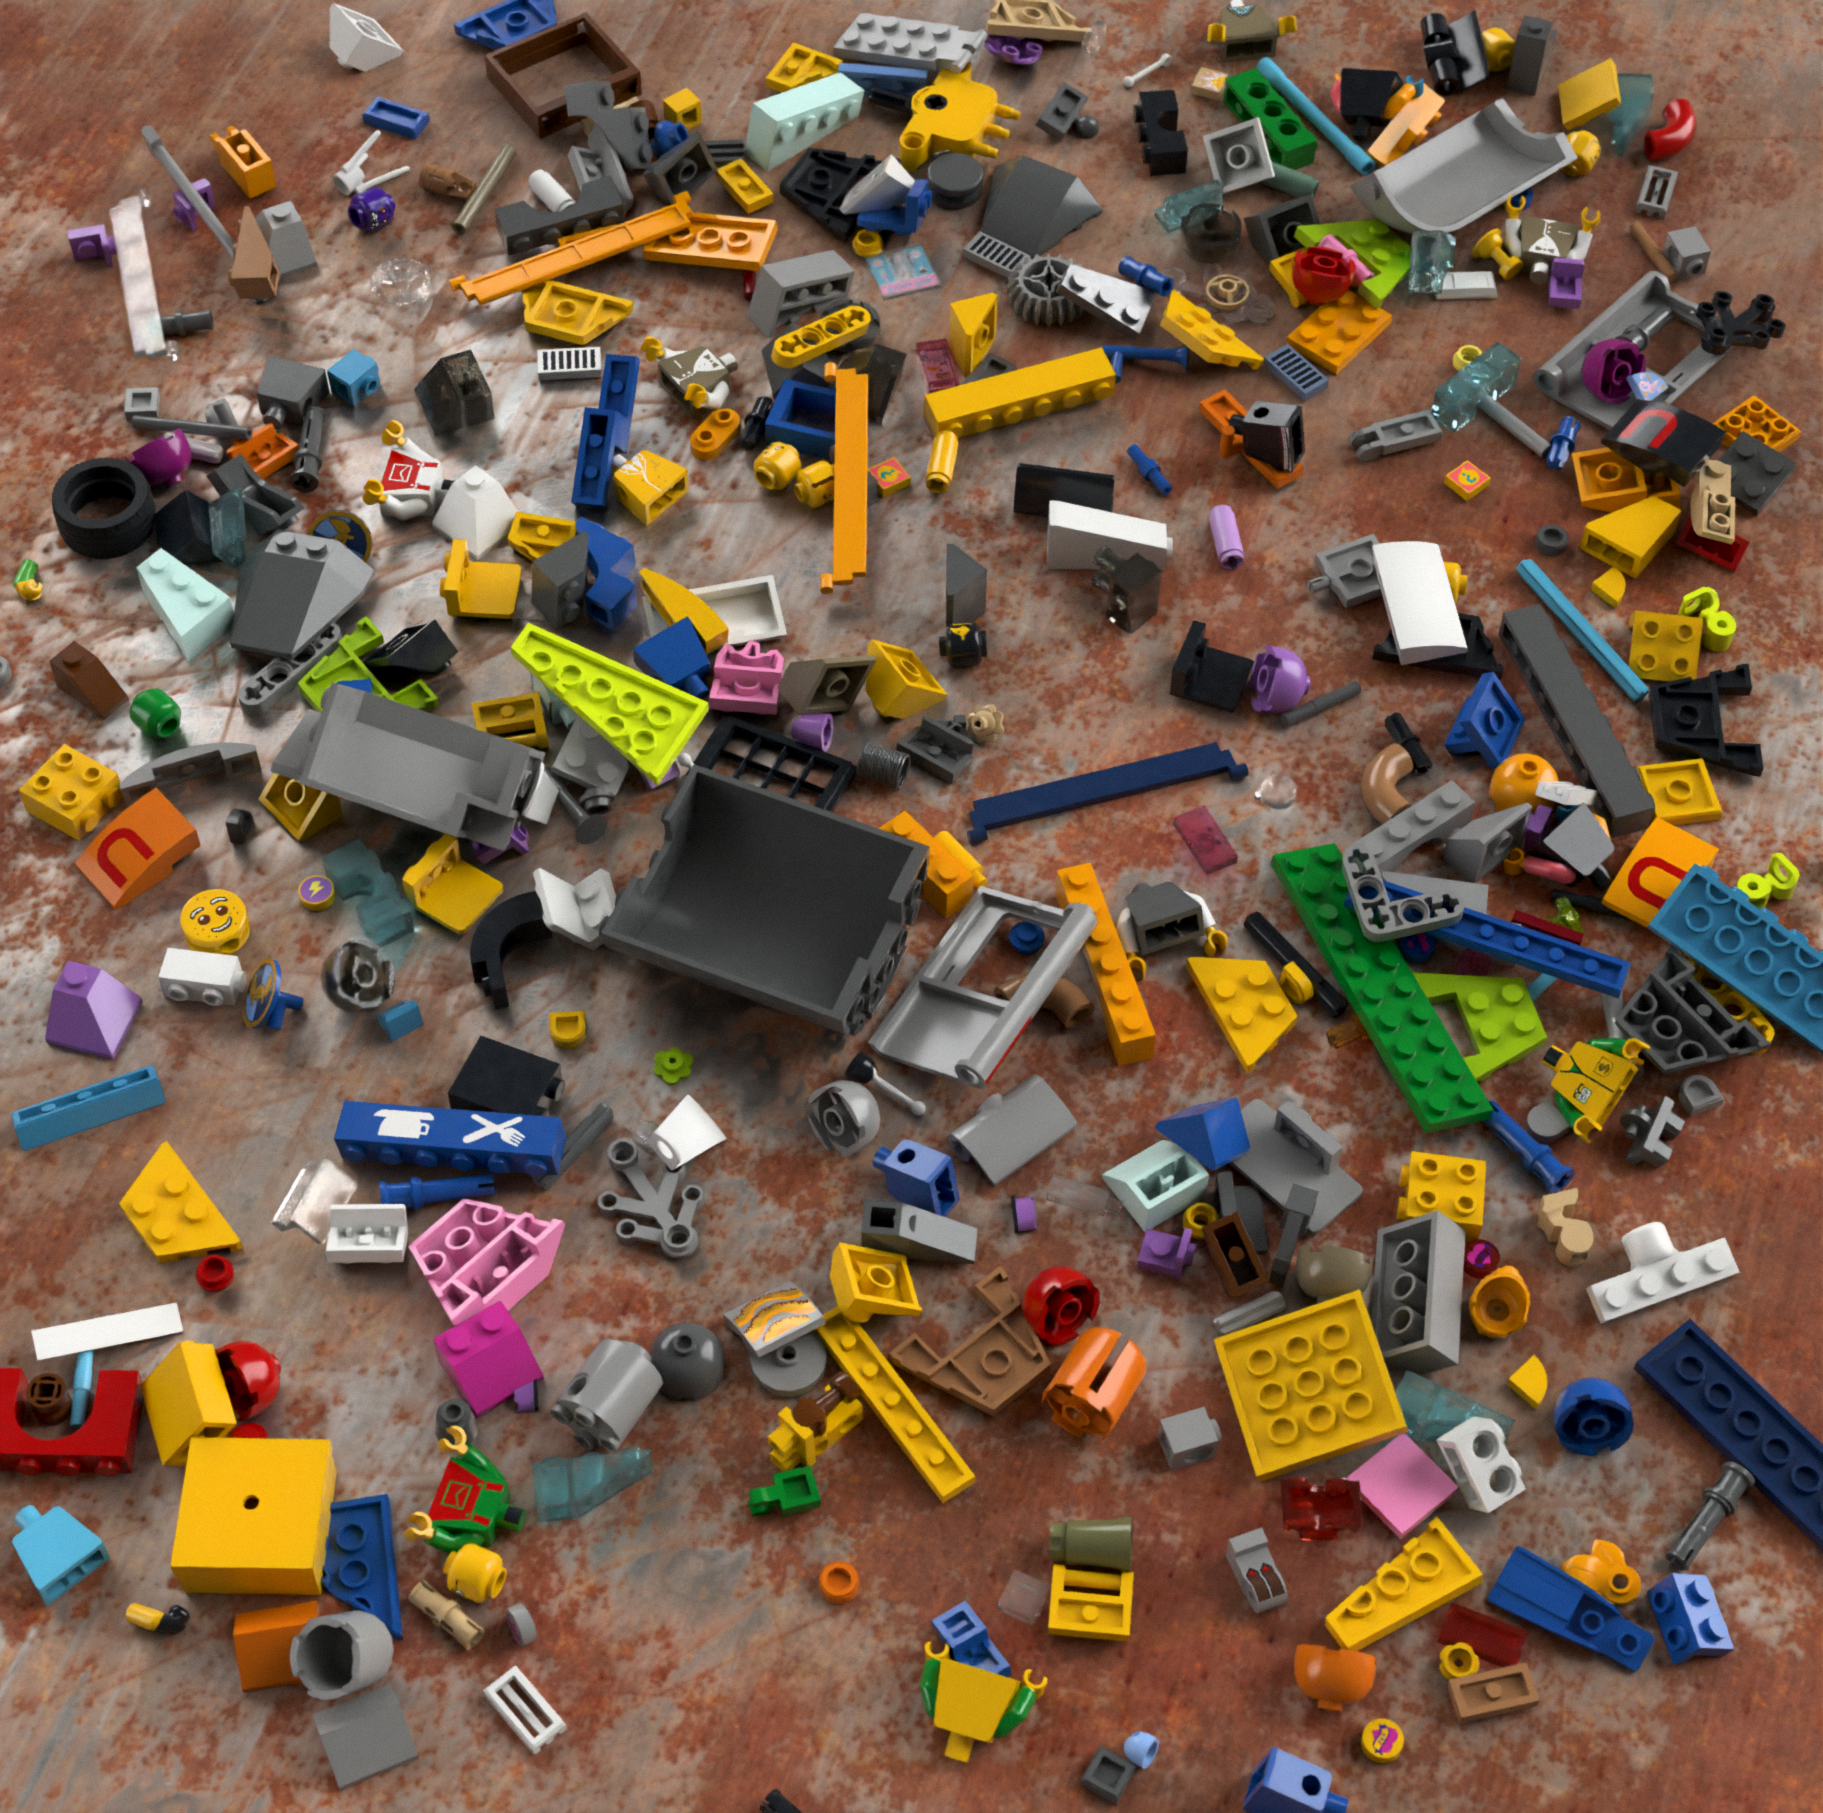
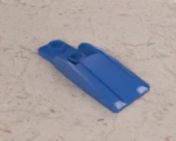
(1567, 1609)

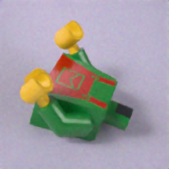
(468, 1502)

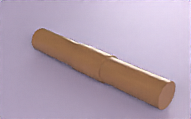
(1653, 251)

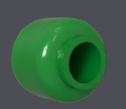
(155, 713)

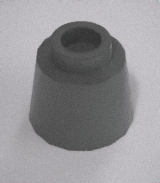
(455, 1413)

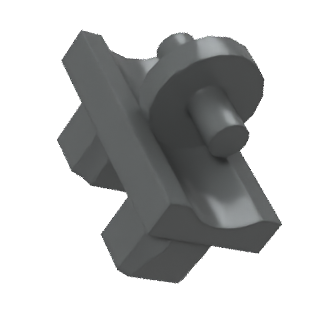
(1645, 1128)

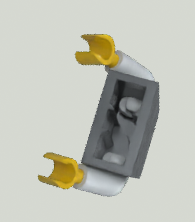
(1162, 918)

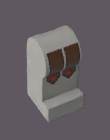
(1256, 1571)

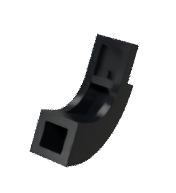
(499, 934)

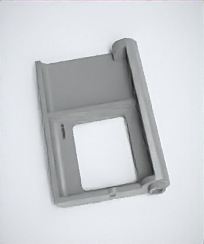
(1562, 373)

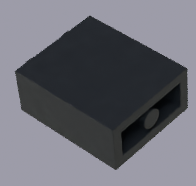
(506, 1081)

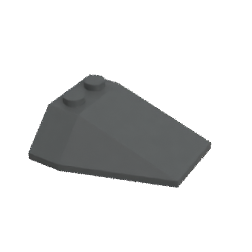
(294, 592)

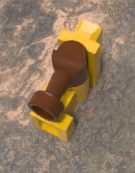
(815, 1424)

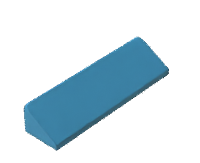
(88, 1107)

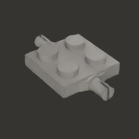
(1348, 572)

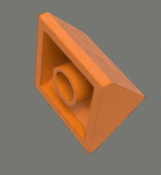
(265, 1642)

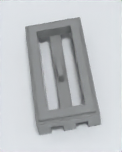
(1651, 206)

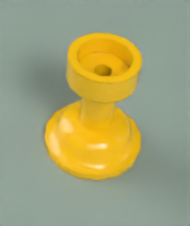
(1490, 246)

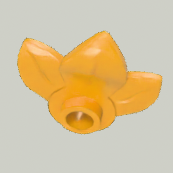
(1602, 1569)

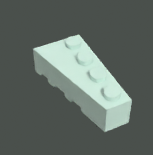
(800, 118)

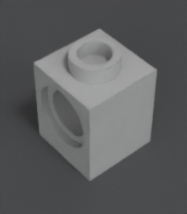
(1686, 252)
(1189, 1438)

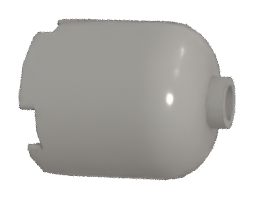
(341, 1654)

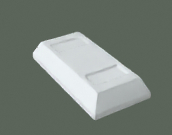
(1468, 286)

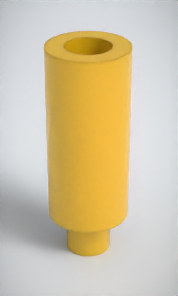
(963, 857)

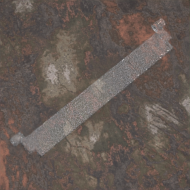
(138, 279)

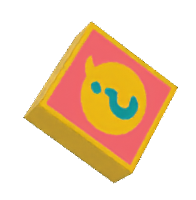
(890, 476)
(1467, 480)

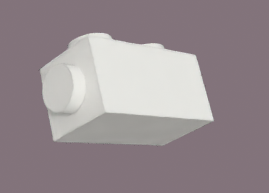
(201, 977)

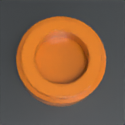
(838, 1582)

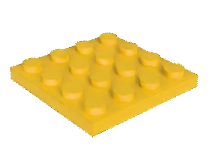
(1310, 1386)

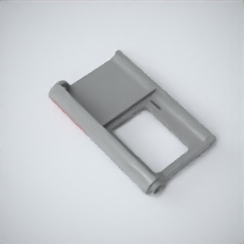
(963, 1030)

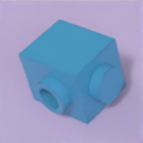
(354, 377)

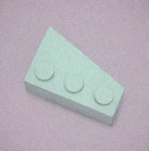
(185, 602)

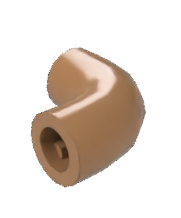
(1380, 781)
(1065, 1000)

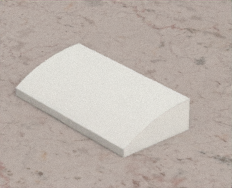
(1418, 601)
(745, 606)

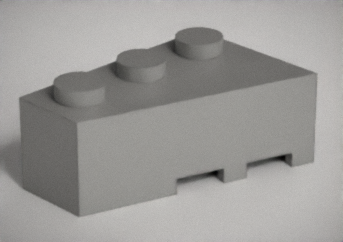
(797, 286)

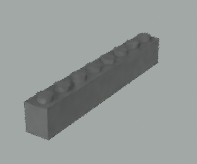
(1576, 720)

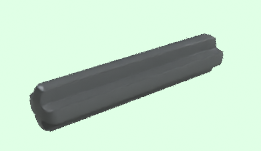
(578, 1141)

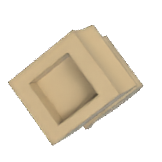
(1572, 1236)

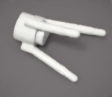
(351, 175)

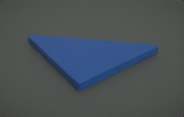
(362, 1559)

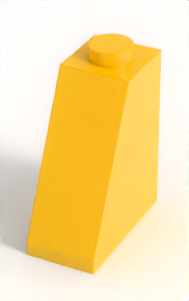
(1631, 534)

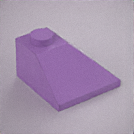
(90, 1011)

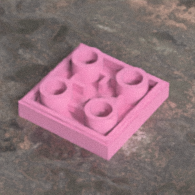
(1403, 1485)

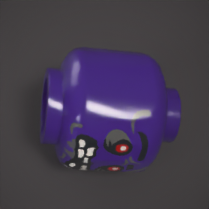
(371, 209)

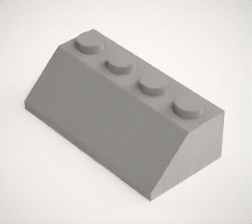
(1419, 1293)

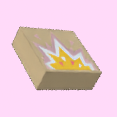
(1209, 83)

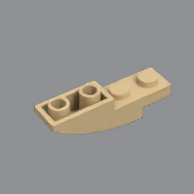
(1712, 503)

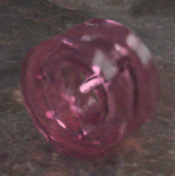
(1472, 956)

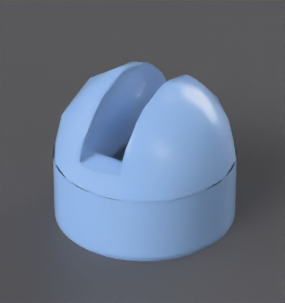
(1141, 1748)

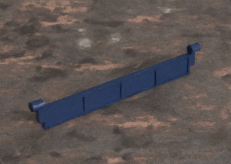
(1100, 787)

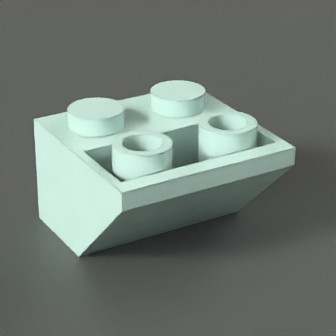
(1158, 1183)

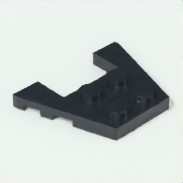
(821, 182)
(1689, 720)

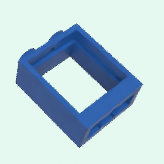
(802, 438)

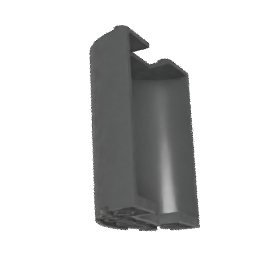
(773, 901)

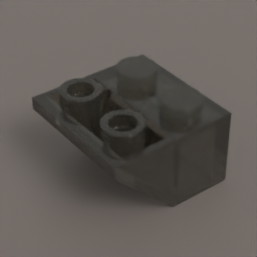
(455, 394)

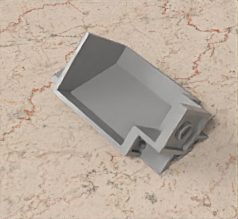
(411, 765)

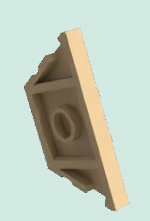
(1033, 20)

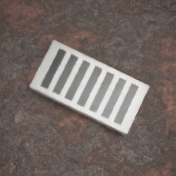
(569, 363)

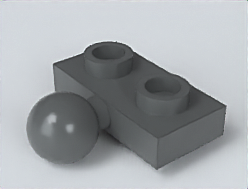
(1064, 112)

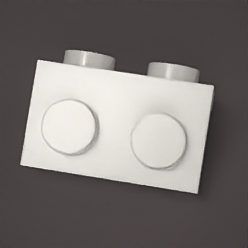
(367, 1233)

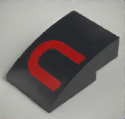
(1664, 440)

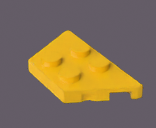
(571, 311)
(1204, 335)
(1244, 1003)
(174, 1211)

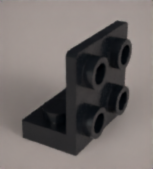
(1208, 673)

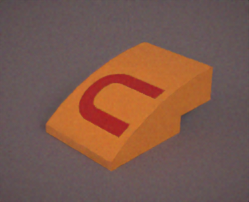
(137, 849)

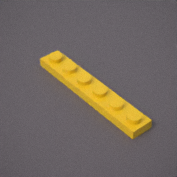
(895, 1406)

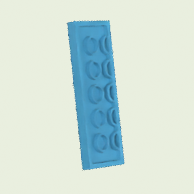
(1746, 950)

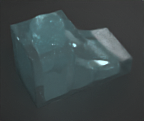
(1430, 260)

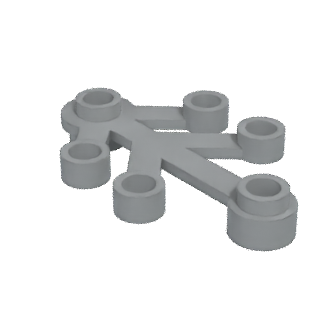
(653, 1205)

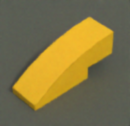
(677, 603)

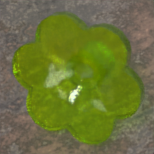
(1567, 915)

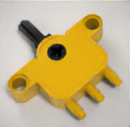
(947, 116)

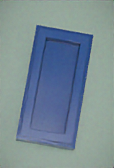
(396, 117)

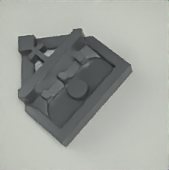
(939, 747)

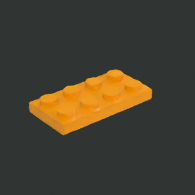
(716, 242)

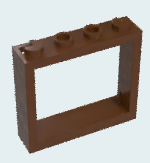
(549, 43)

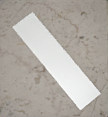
(107, 1331)

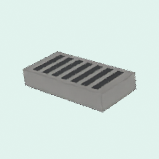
(993, 254)

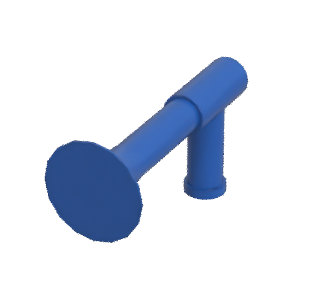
(1119, 353)

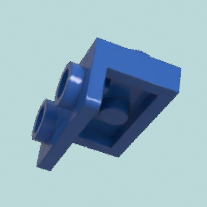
(1689, 1617)

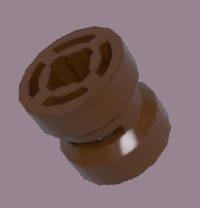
(49, 1399)

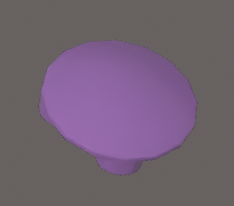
(1013, 49)

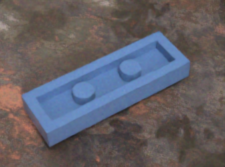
(893, 79)

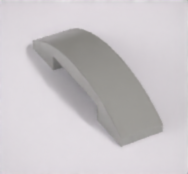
(190, 764)

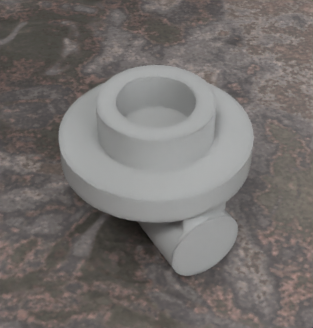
(220, 413)

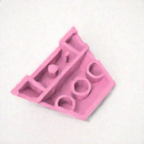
(485, 1256)

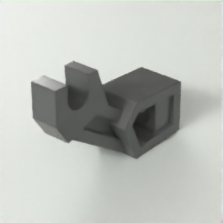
(1294, 1221)

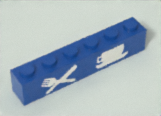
(450, 1138)

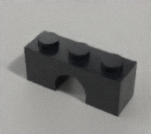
(1163, 146)

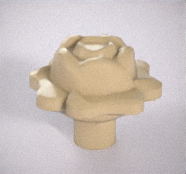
(985, 723)

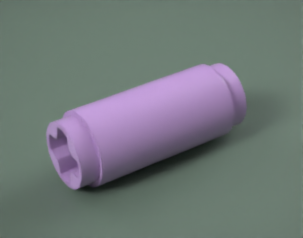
(1226, 537)

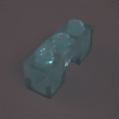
(1489, 373)
(358, 872)

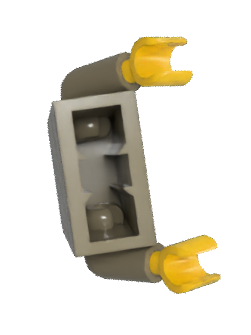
(1247, 32)

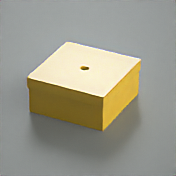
(254, 1516)

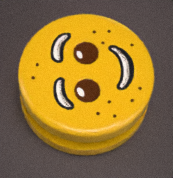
(215, 922)

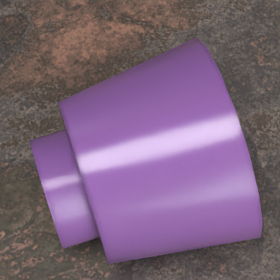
(814, 730)

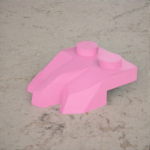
(747, 680)

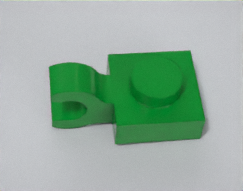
(791, 1491)

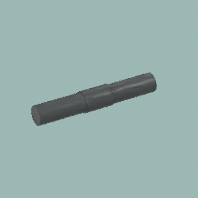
(1320, 703)

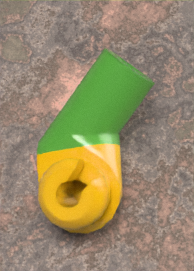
(25, 583)

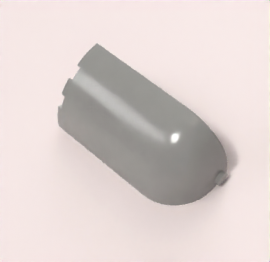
(1462, 172)

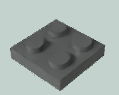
(1756, 472)

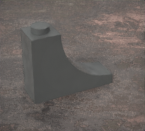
(1531, 54)

